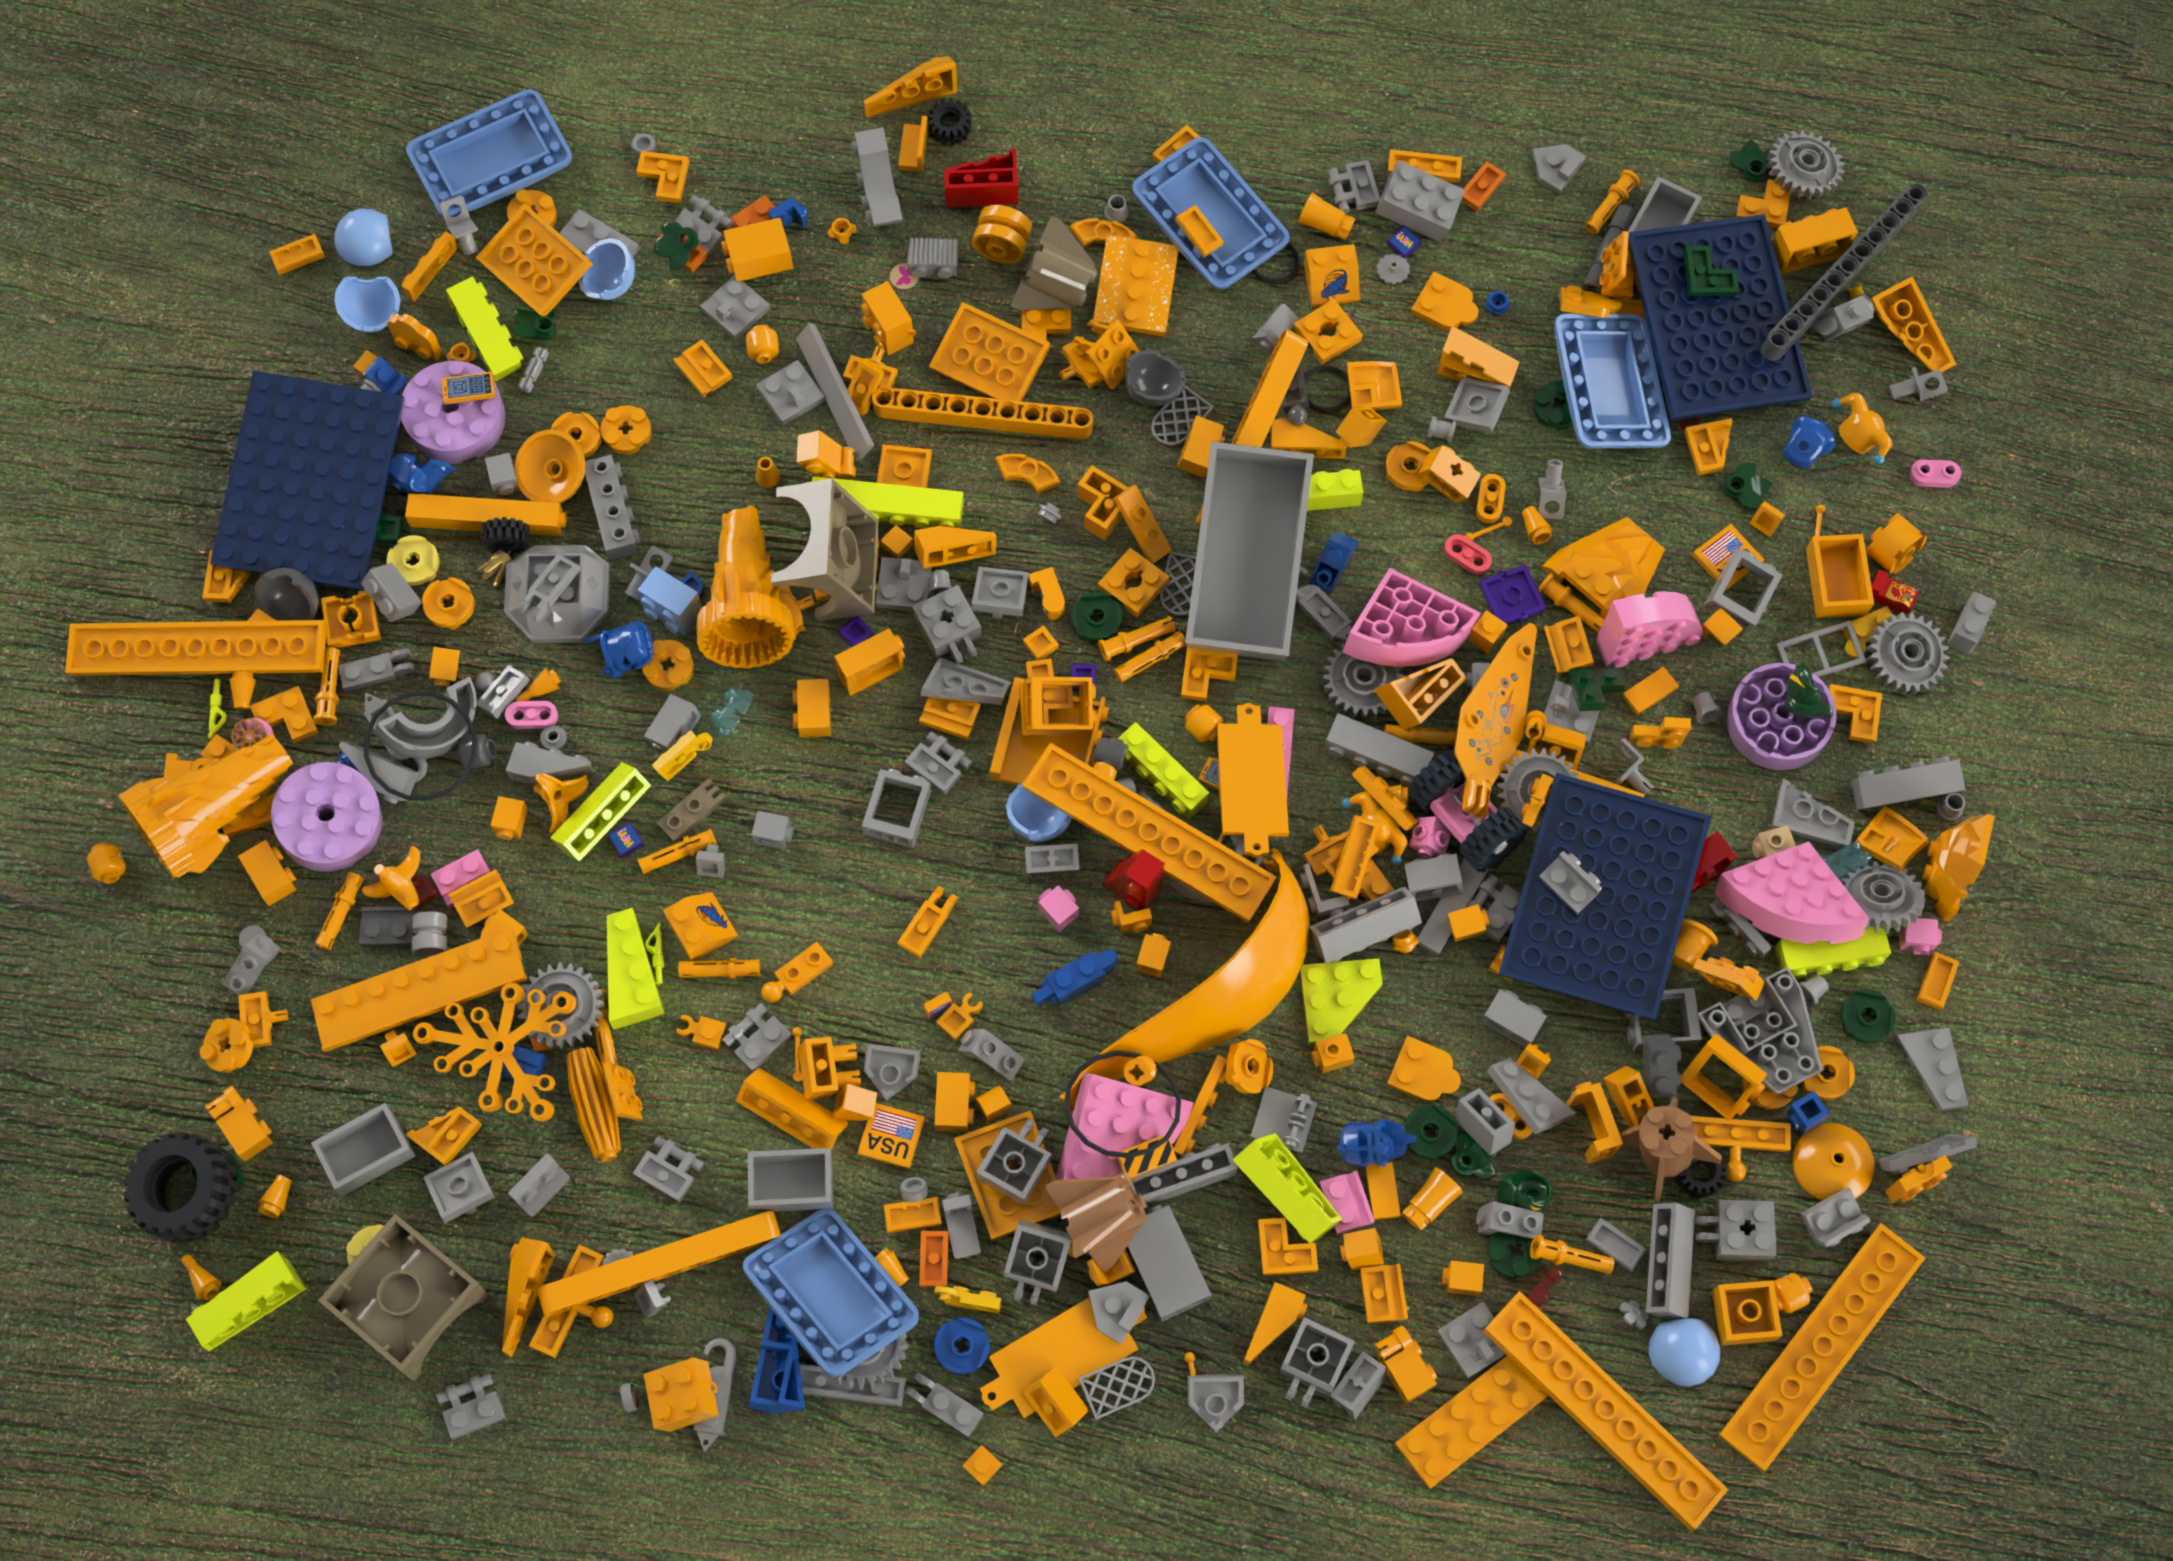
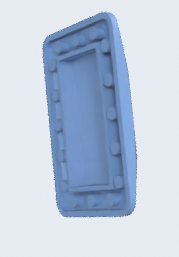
(490, 152)
(1204, 178)
(1611, 381)
(830, 1292)

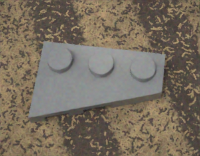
(585, 231)
(1810, 818)
(1937, 1064)
(1529, 1097)
(1927, 1152)

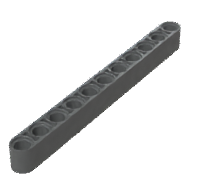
(1843, 272)

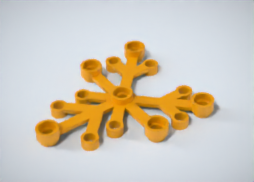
(470, 1041)

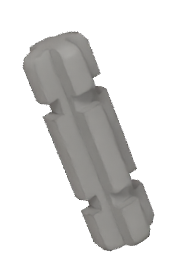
(533, 369)

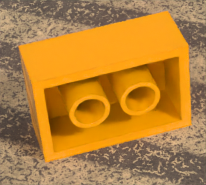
(1813, 240)

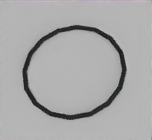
(401, 697)
(1114, 1153)

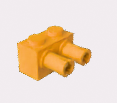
(819, 1068)

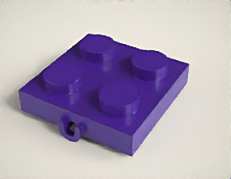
(1512, 595)

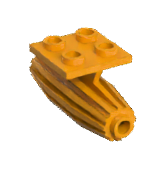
(601, 1100)

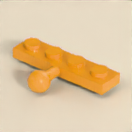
(1742, 1135)
(555, 1328)

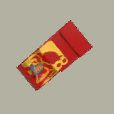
(1893, 593)

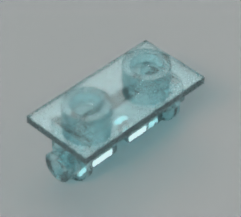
(735, 701)
(1847, 859)

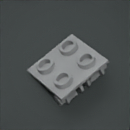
(1286, 1116)

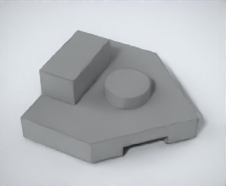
(1557, 165)
(891, 1068)
(1117, 1309)
(1215, 1397)

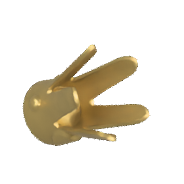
(498, 560)

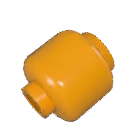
(762, 344)
(1202, 723)
(106, 862)
(1792, 1292)

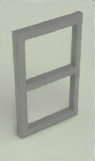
(1814, 635)

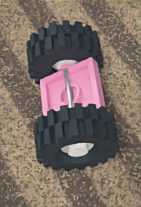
(1483, 841)

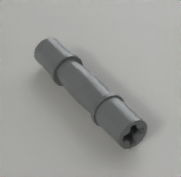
(1620, 222)

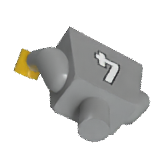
(1846, 316)

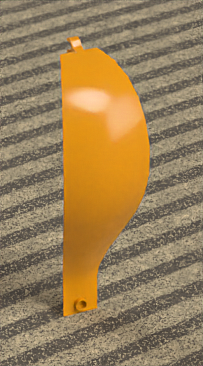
(1231, 998)

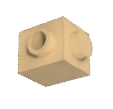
(1772, 842)

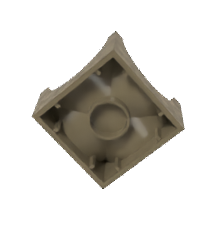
(838, 552)
(401, 1295)

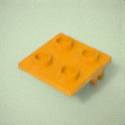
(1109, 351)

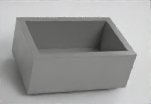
(1419, 201)
(1666, 207)
(363, 1149)
(790, 1180)

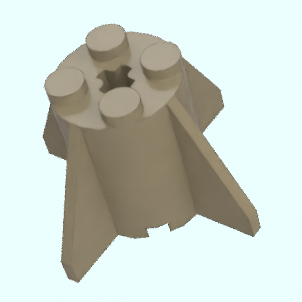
(1055, 271)

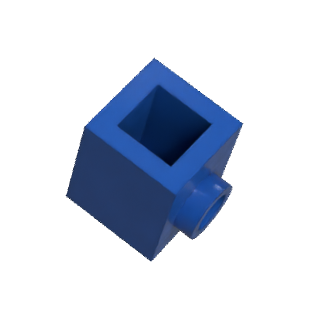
(1807, 1113)

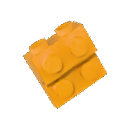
(1731, 978)

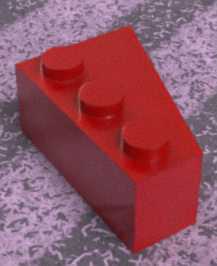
(983, 182)
(1714, 860)
(1136, 879)

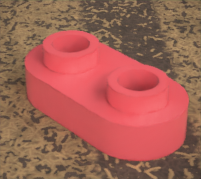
(1469, 554)

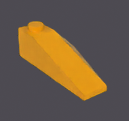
(924, 83)
(1911, 321)
(527, 1272)

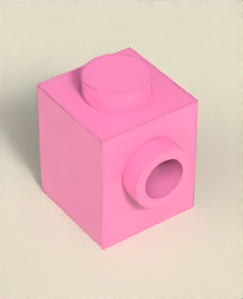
(1058, 907)
(1920, 936)

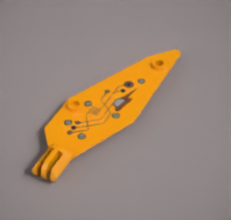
(1494, 719)

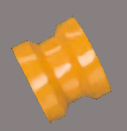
(1146, 1068)

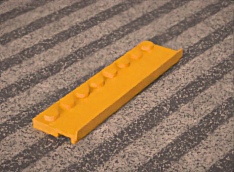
(418, 989)

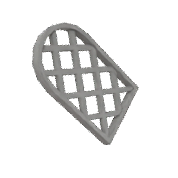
(1209, 407)
(1173, 555)
(1089, 1398)

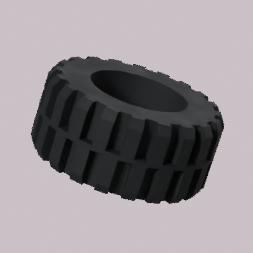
(149, 1180)

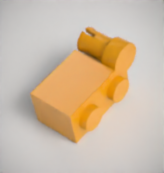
(825, 457)
(1552, 737)
(239, 1123)
(1405, 1365)

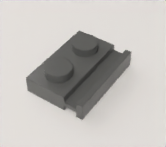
(386, 926)

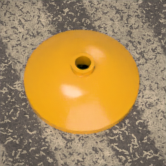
(538, 463)
(1820, 1173)

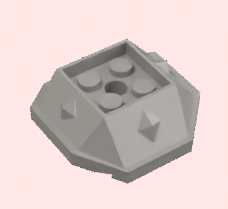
(575, 611)

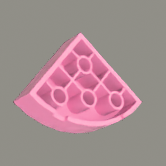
(1409, 624)
(1645, 626)
(1793, 898)
(1115, 1119)

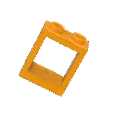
(870, 661)
(1033, 703)
(1712, 1093)

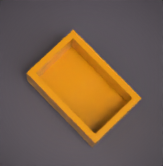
(1839, 576)

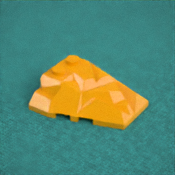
(1608, 563)
(1956, 863)

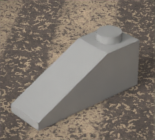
(392, 773)

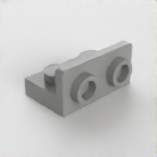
(1571, 882)
(539, 1185)
(1834, 1218)

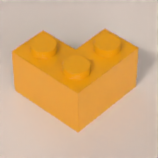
(1098, 491)

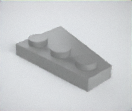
(963, 683)

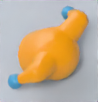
(1863, 427)
(1374, 812)

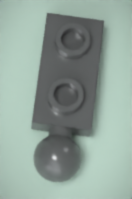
(1296, 399)

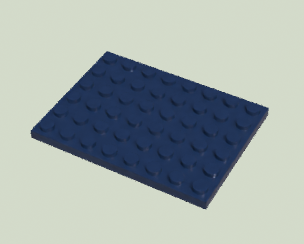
(1713, 343)
(308, 479)
(1628, 934)

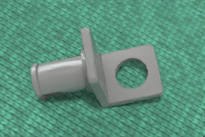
(461, 225)
(1916, 385)
(1552, 489)
(645, 569)
(1632, 774)

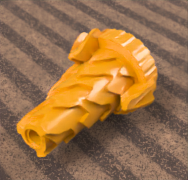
(747, 616)
(185, 810)

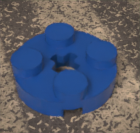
(955, 1331)

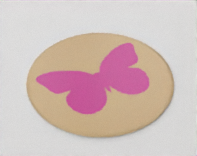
(901, 279)

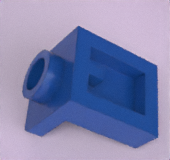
(788, 212)
(385, 377)

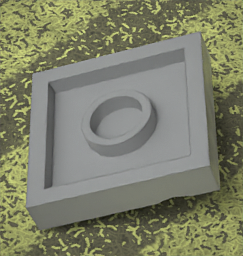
(735, 307)
(790, 392)
(1477, 404)
(902, 583)
(1000, 592)
(1564, 712)
(459, 1187)
(1468, 1343)

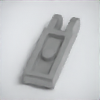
(549, 586)
(374, 670)
(946, 1406)

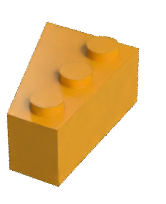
(1475, 360)
(1420, 693)

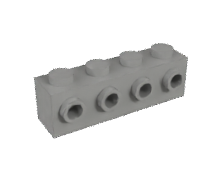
(610, 507)
(1376, 750)
(1907, 784)
(1365, 925)
(1186, 1174)
(1670, 1261)

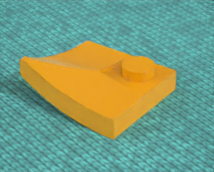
(1374, 385)
(1892, 839)

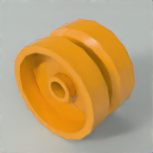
(1001, 234)

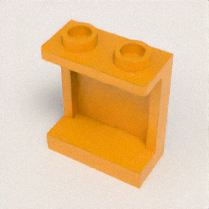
(1601, 1120)

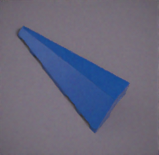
(777, 1376)

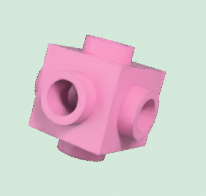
(1430, 837)

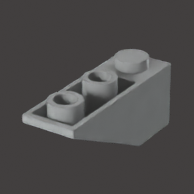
(529, 760)

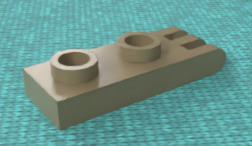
(691, 811)

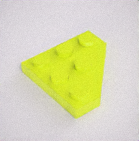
(1337, 994)

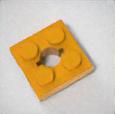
(1323, 318)
(1127, 568)
(365, 626)
(1915, 1179)

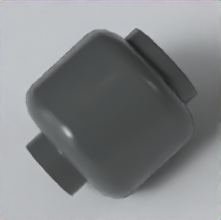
(485, 751)

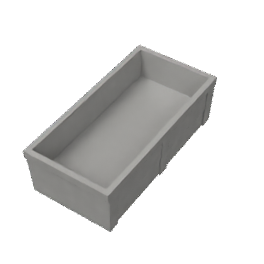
(1249, 551)

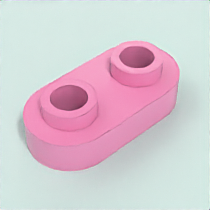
(1936, 473)
(532, 714)

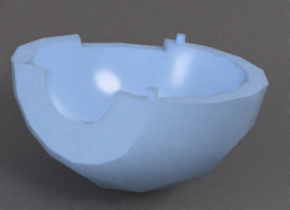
(363, 237)
(611, 270)
(367, 303)
(1034, 817)
(1684, 1351)

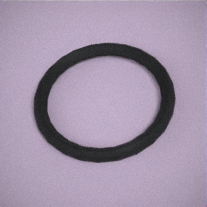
(1289, 277)
(1342, 374)

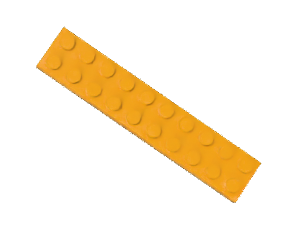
(196, 647)
(1139, 825)
(1821, 1347)
(1605, 1411)

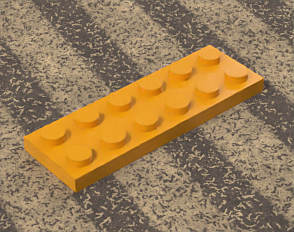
(1469, 1421)

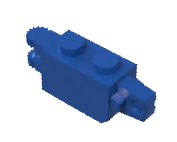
(1075, 978)

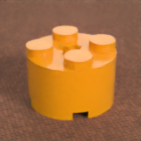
(1895, 544)

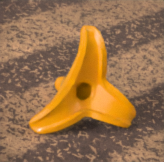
(559, 795)
(397, 881)

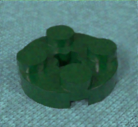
(1544, 409)
(1093, 631)
(1879, 1008)
(1446, 1131)
(1504, 1263)

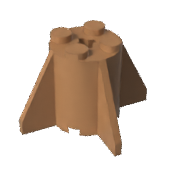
(1667, 1143)
(1100, 1215)

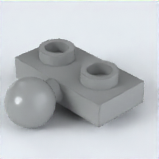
(499, 691)

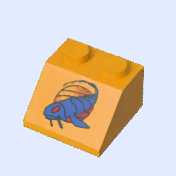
(1332, 275)
(700, 924)

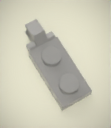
(1739, 925)

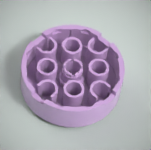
(450, 430)
(1767, 737)
(311, 795)

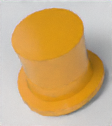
(1692, 944)

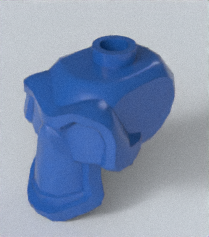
(1807, 442)
(416, 476)

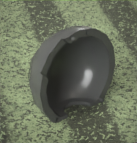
(1153, 378)
(287, 595)

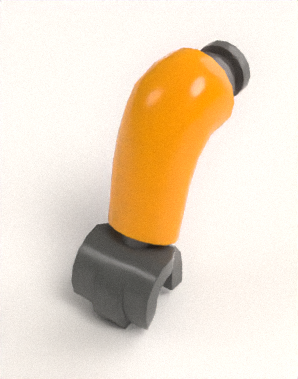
(1108, 760)

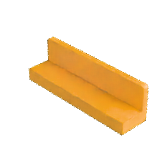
(790, 1110)

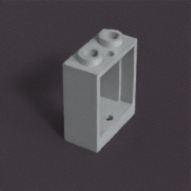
(1741, 615)
(892, 832)
(1690, 1020)

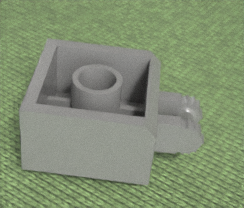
(943, 636)
(1010, 1149)
(1730, 1242)
(1025, 1269)
(1316, 1375)

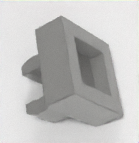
(710, 862)
(650, 1298)

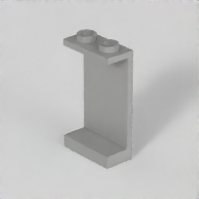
(1167, 1265)

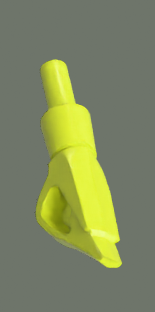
(215, 711)
(657, 958)

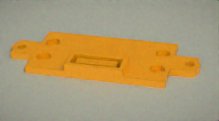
(1252, 780)
(1064, 1342)

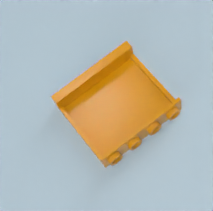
(1018, 754)

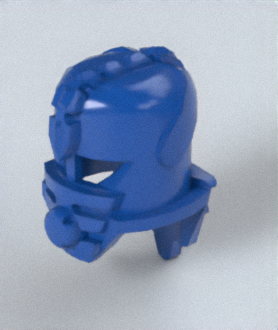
(624, 648)
(1373, 1142)

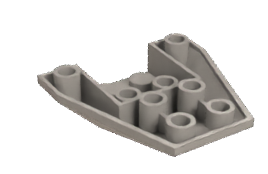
(1770, 1031)

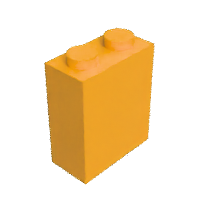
(757, 250)

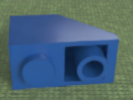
(1333, 561)

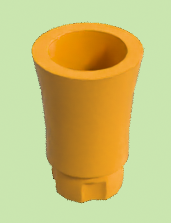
(1326, 217)
(1431, 1199)

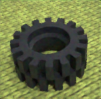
(949, 109)
(505, 535)
(1703, 1188)

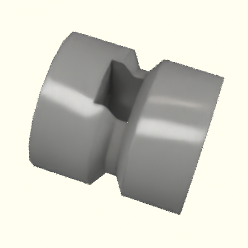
(429, 933)

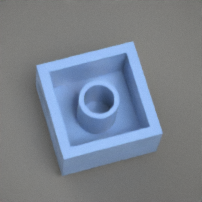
(669, 601)

